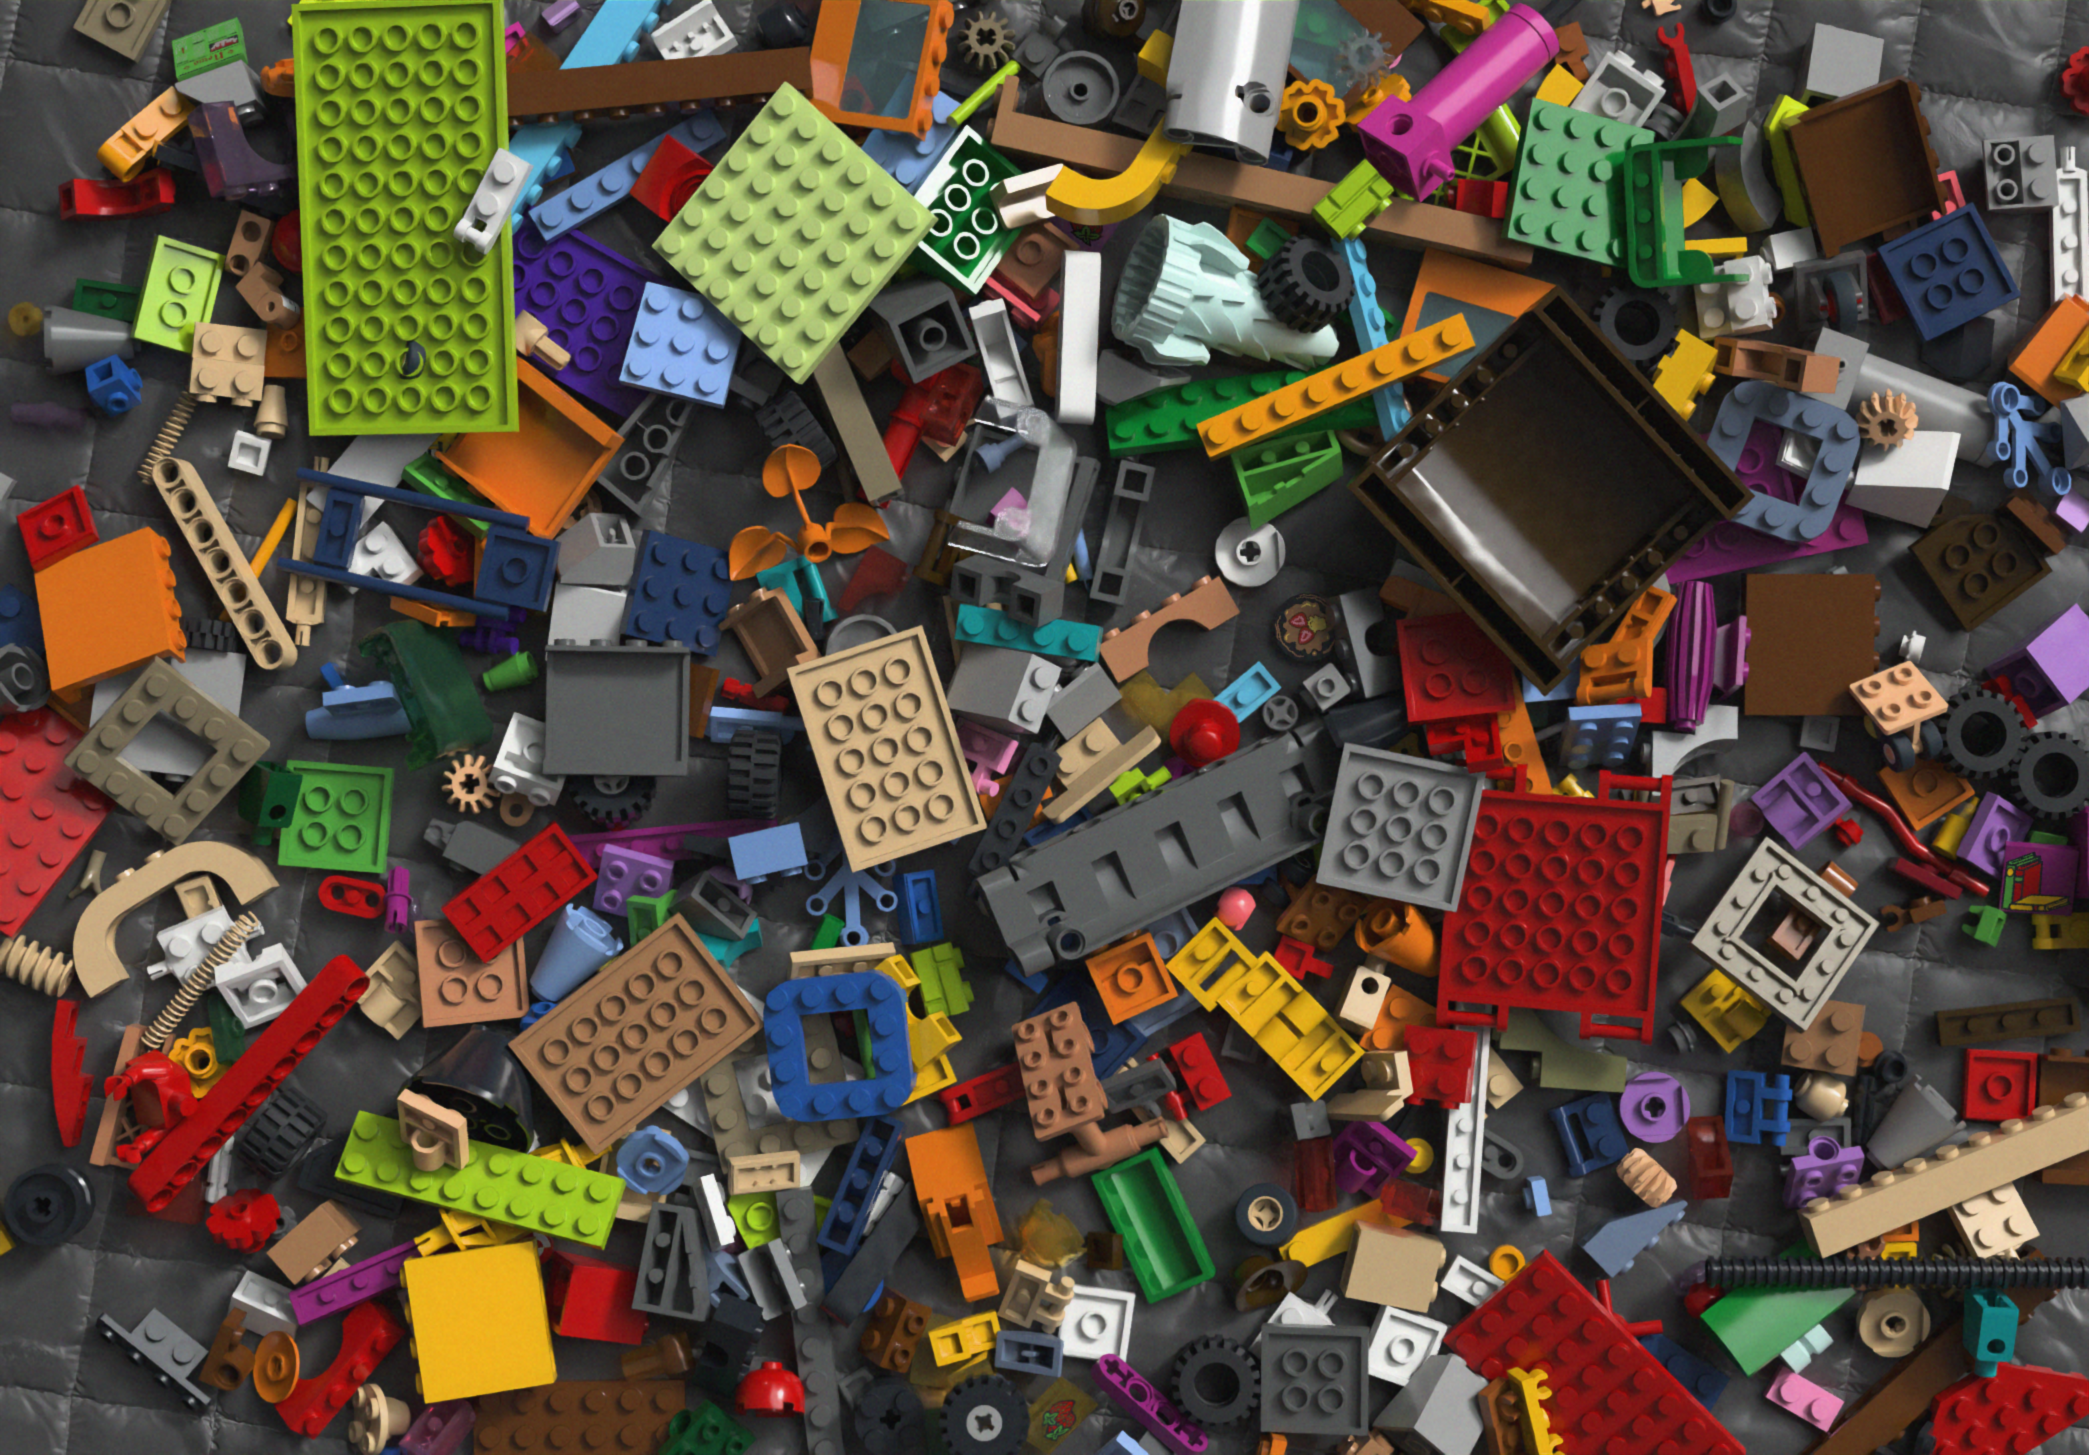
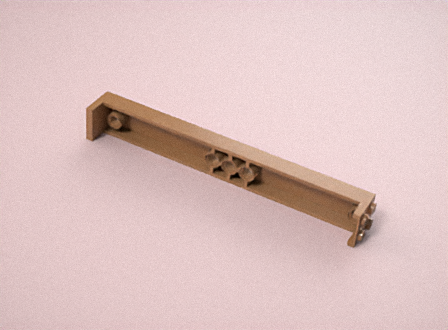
(1254, 188)

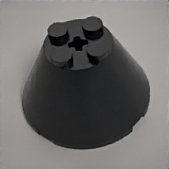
(485, 1085)

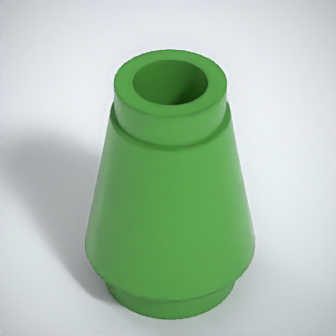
(512, 672)

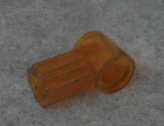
(668, 1355)

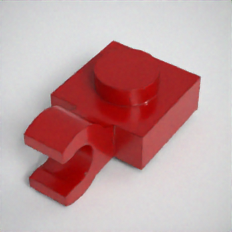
(1297, 958)

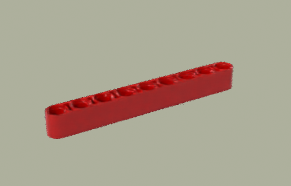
(248, 1083)

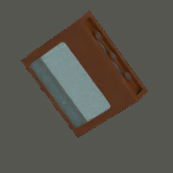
(1326, 22)

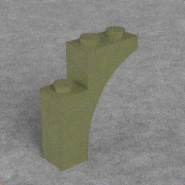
(1557, 1061)

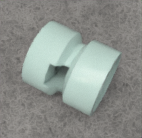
(1799, 1353)

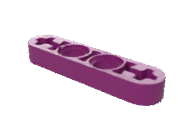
(1151, 1403)

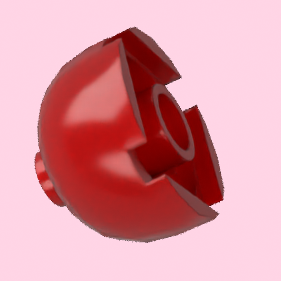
(770, 1392)

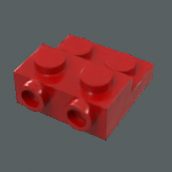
(1440, 1065)

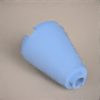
(573, 953)

